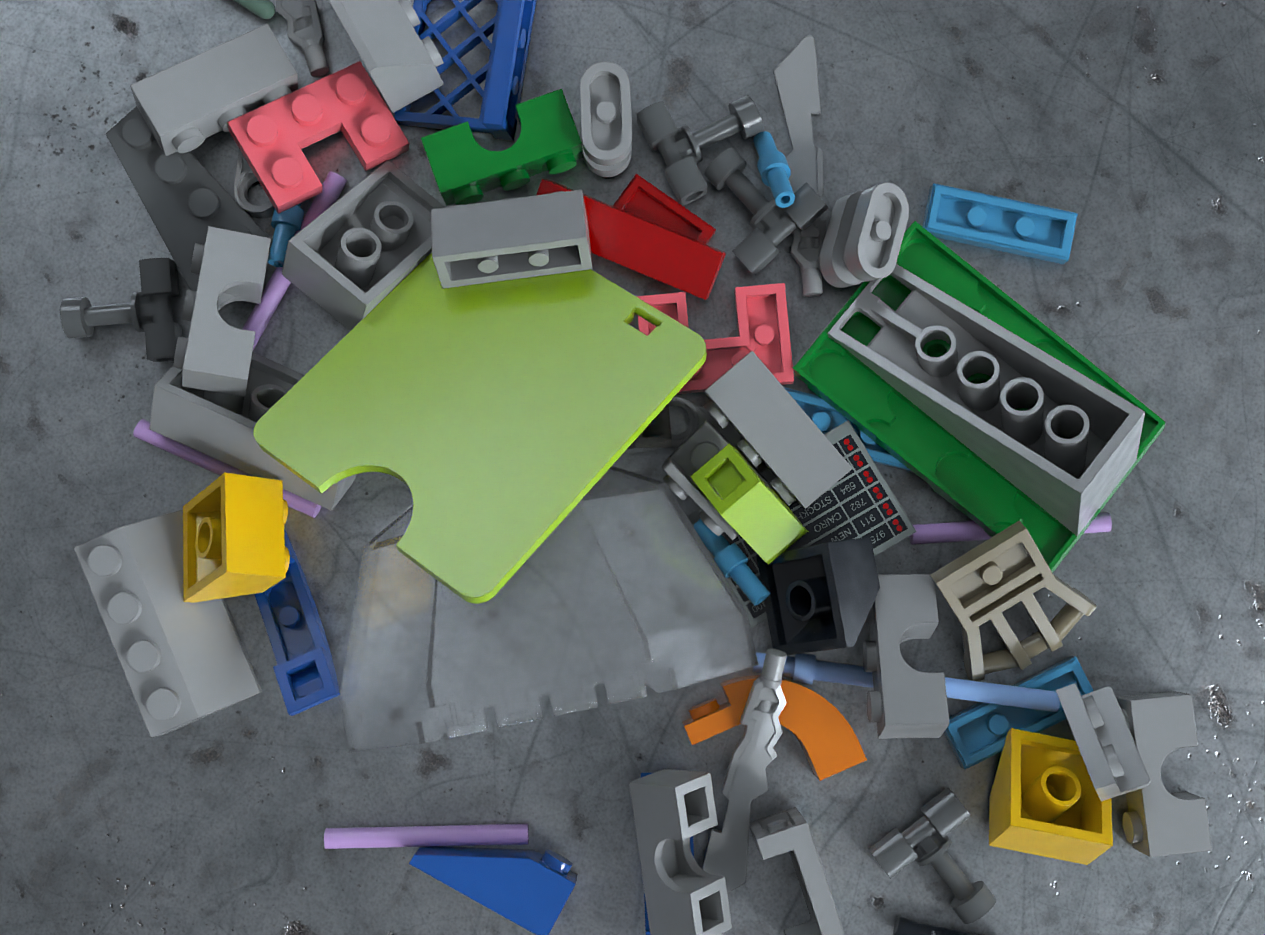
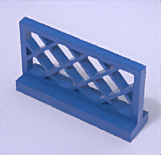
(502, 73)

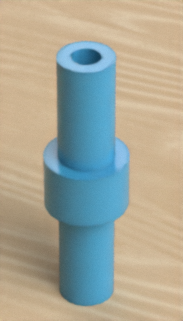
(774, 169)
(285, 227)
(732, 563)

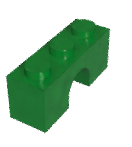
(545, 144)

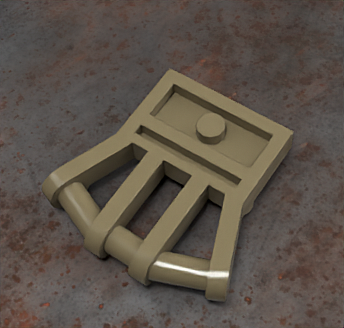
(996, 578)

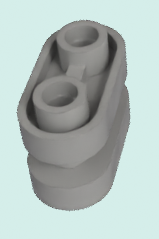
(606, 118)
(864, 235)

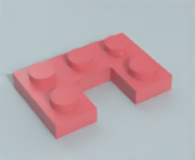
(279, 130)
(761, 329)

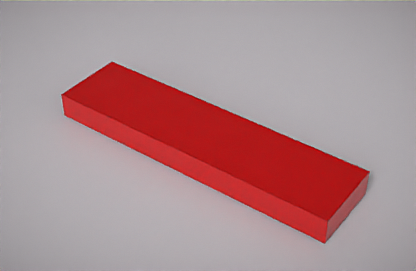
(648, 246)

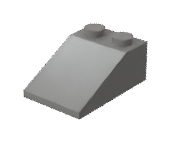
(362, 245)

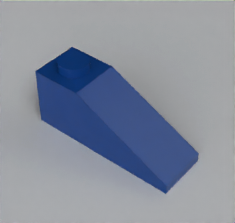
(508, 881)

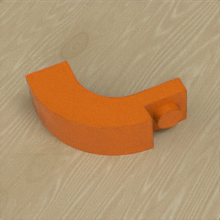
(815, 722)

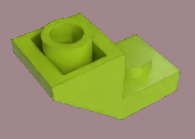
(748, 504)

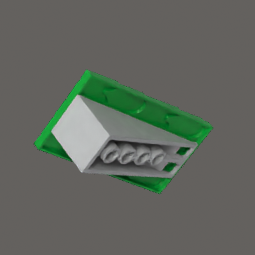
(979, 397)

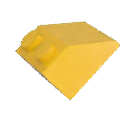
(234, 538)
(1047, 801)

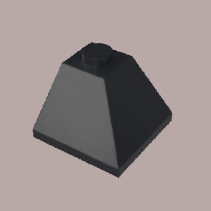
(819, 595)

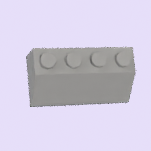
(391, 48)
(224, 424)
(174, 653)

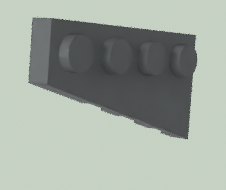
(176, 193)

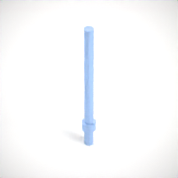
(805, 669)

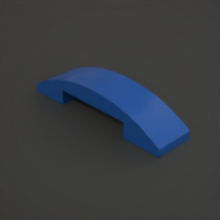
(298, 640)

